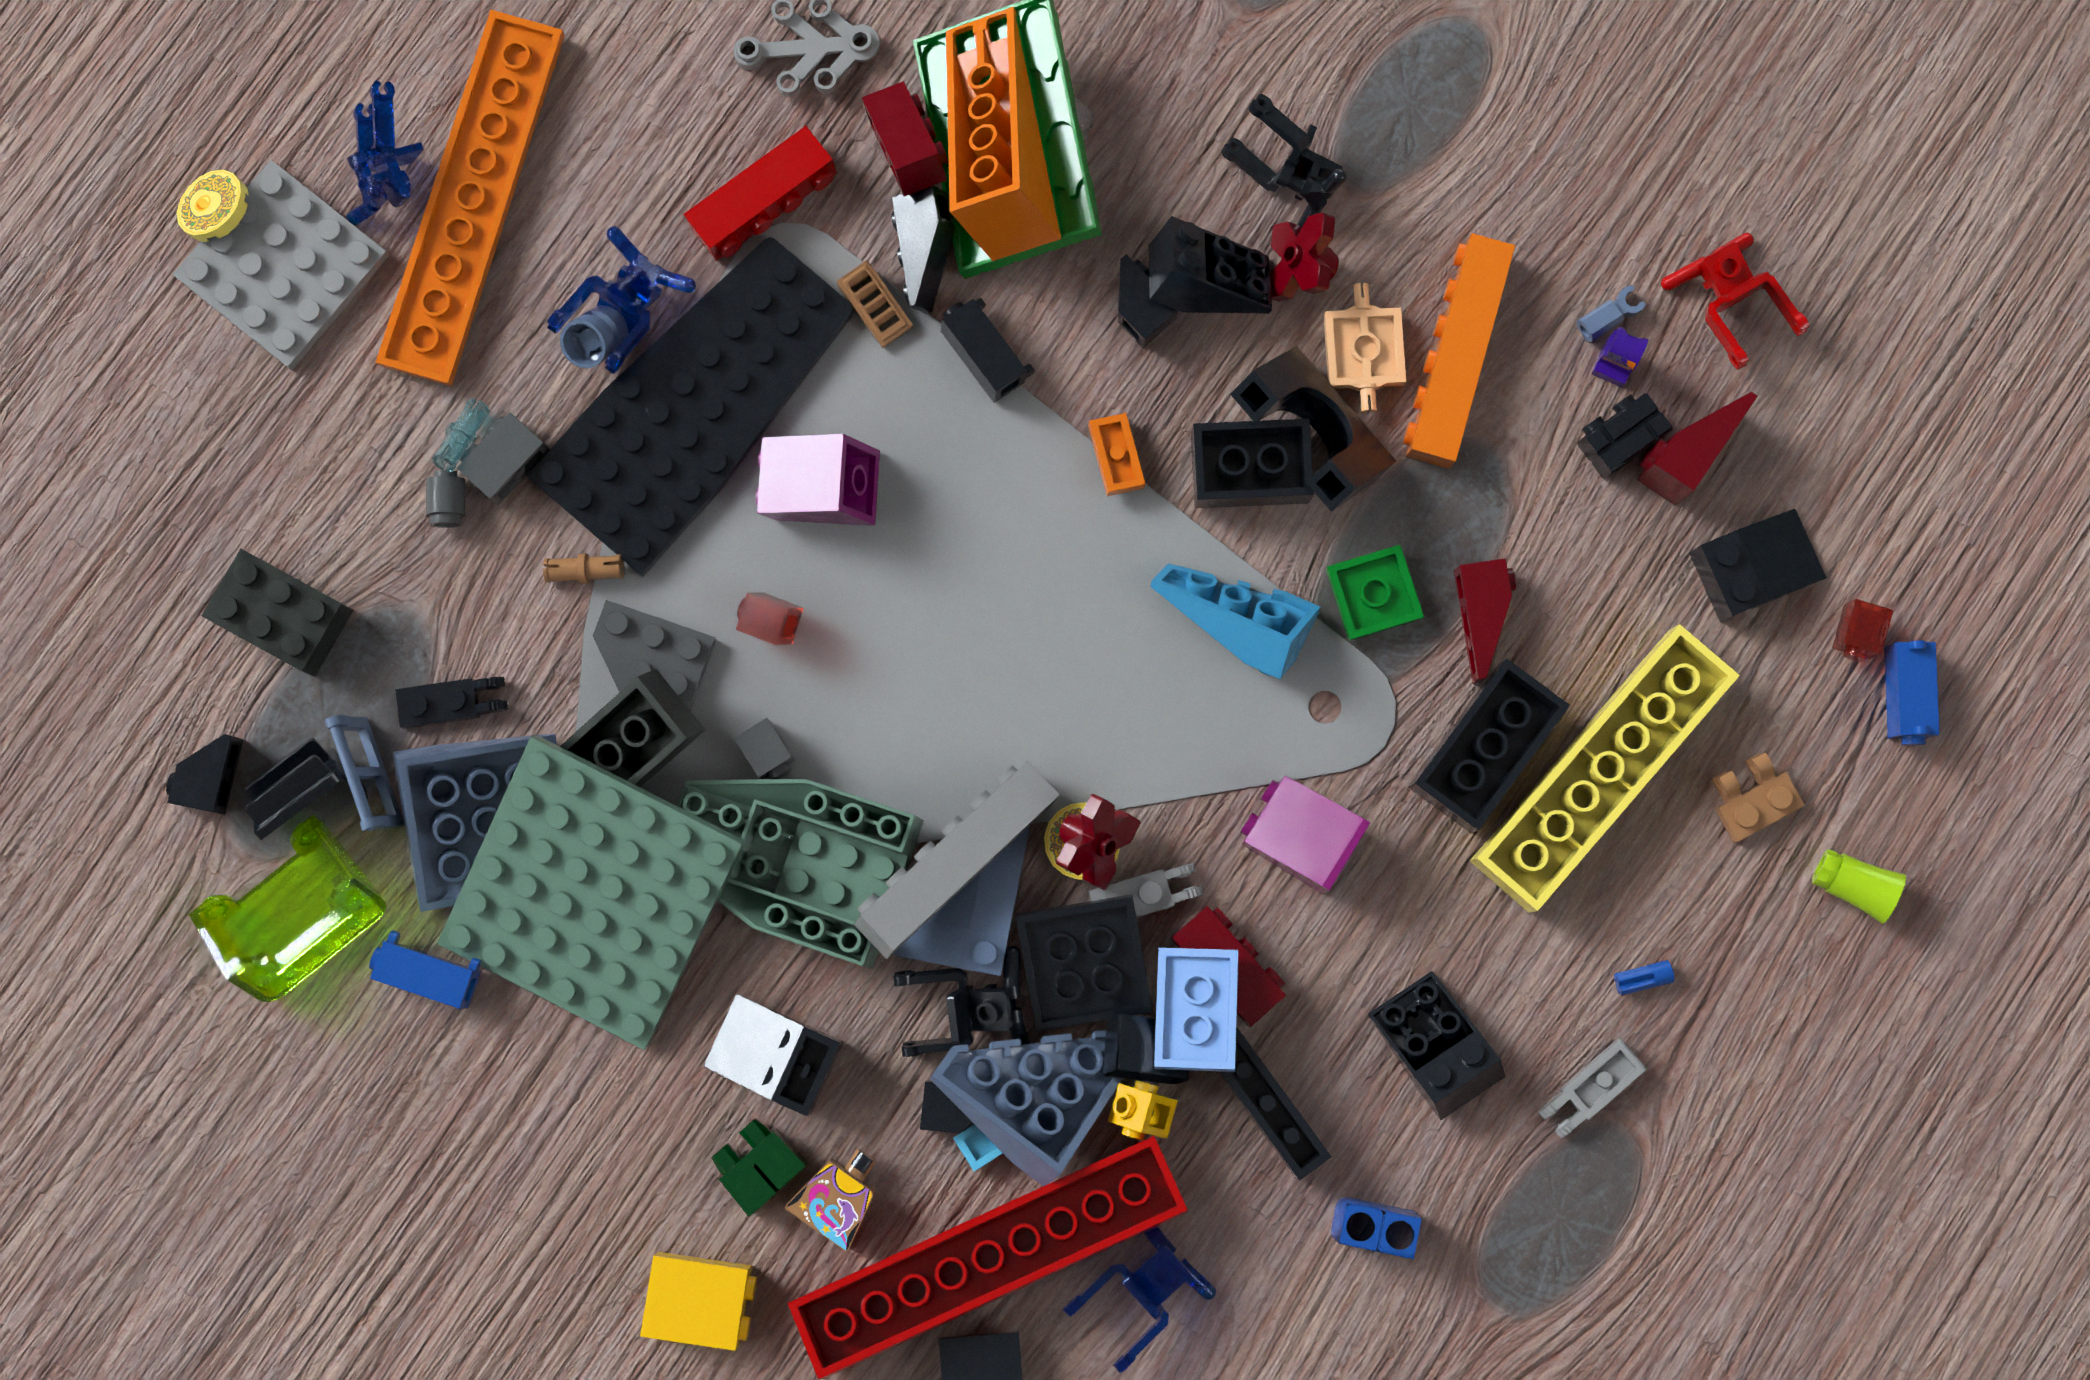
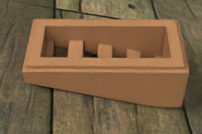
(856, 277)

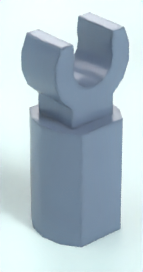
(1608, 315)

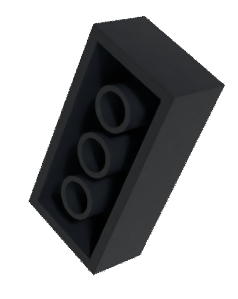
(1489, 746)

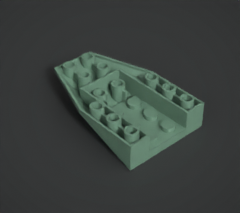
(805, 857)

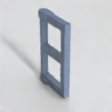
(376, 771)

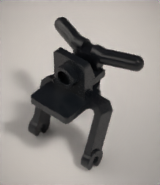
(1304, 171)
(971, 1008)

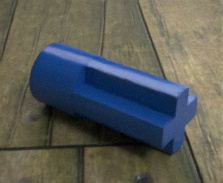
(1644, 977)

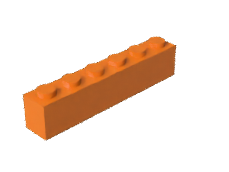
(1459, 351)

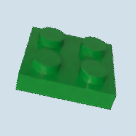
(1374, 592)

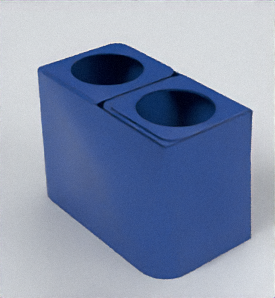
(1381, 1222)

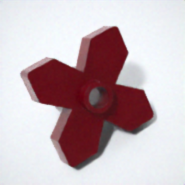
(1304, 257)
(1094, 839)

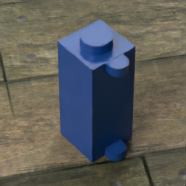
(1911, 691)
(424, 973)

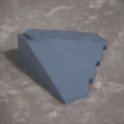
(448, 807)
(977, 921)
(1031, 1097)

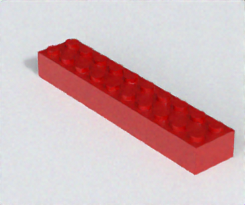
(987, 1258)

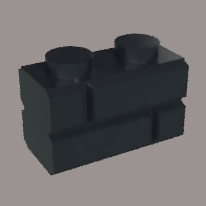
(1624, 435)

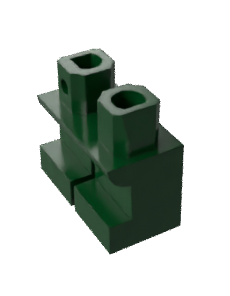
(769, 1153)

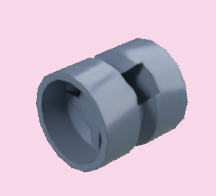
(593, 336)

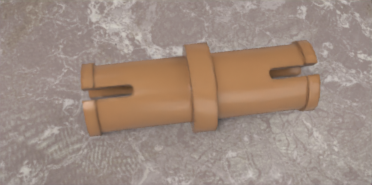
(583, 568)

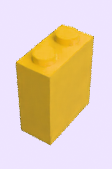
(698, 1301)

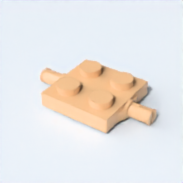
(1364, 348)

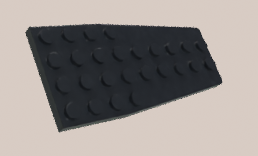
(692, 405)

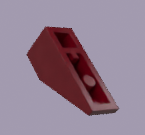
(1483, 603)

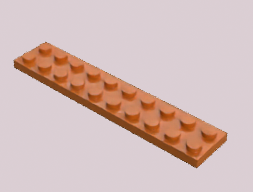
(470, 198)

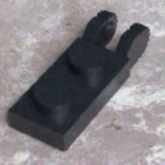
(446, 702)

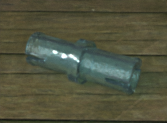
(460, 435)

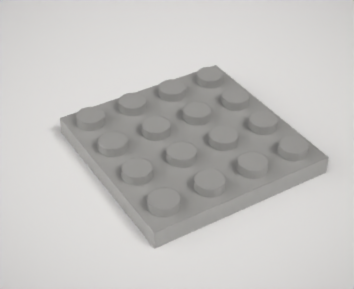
(283, 266)

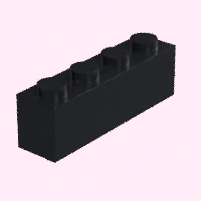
(1274, 1112)

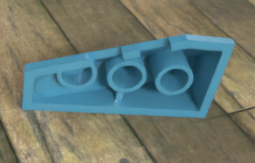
(1252, 625)

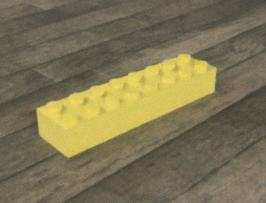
(1604, 768)

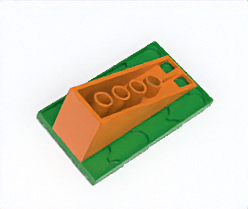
(1009, 136)

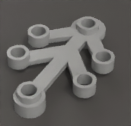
(812, 47)

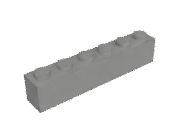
(956, 859)

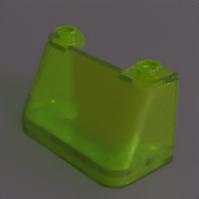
(291, 917)

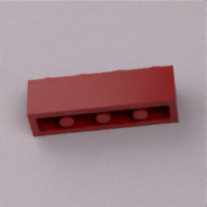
(761, 194)

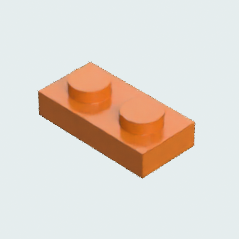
(1116, 454)

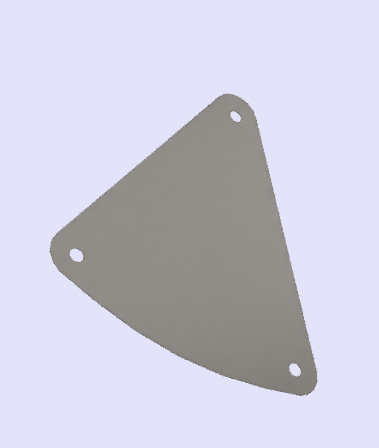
(980, 614)

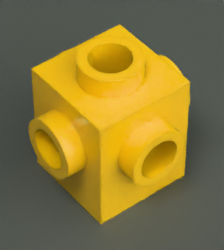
(1134, 1110)

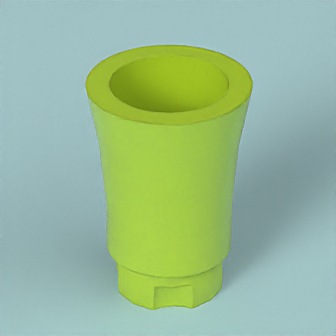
(1860, 884)

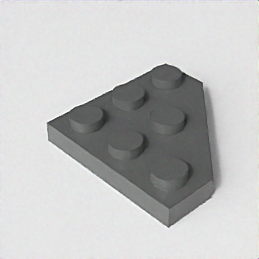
(641, 643)

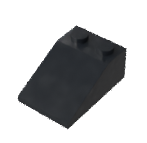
(1757, 564)

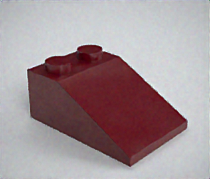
(1681, 462)

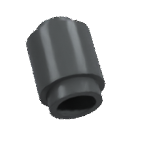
(445, 499)

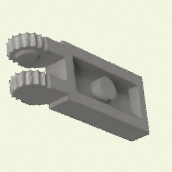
(1151, 890)
(1595, 1086)

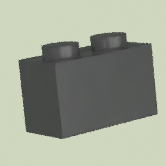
(502, 457)

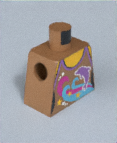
(836, 1199)

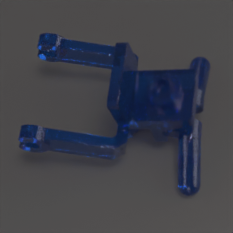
(378, 154)
(628, 294)
(1150, 1285)

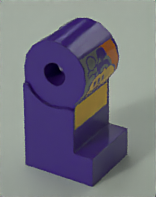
(1619, 357)

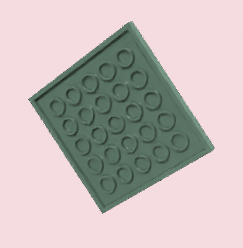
(590, 891)

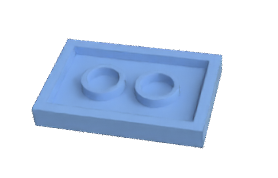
(1196, 1009)

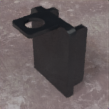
(292, 786)
(981, 1357)

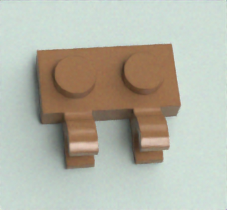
(1759, 806)

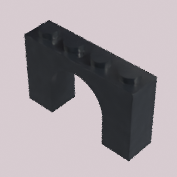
(1298, 387)

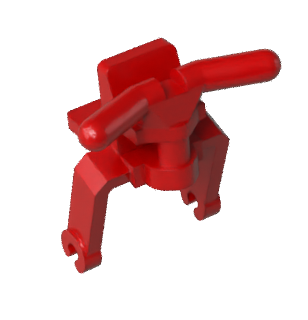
(1733, 282)

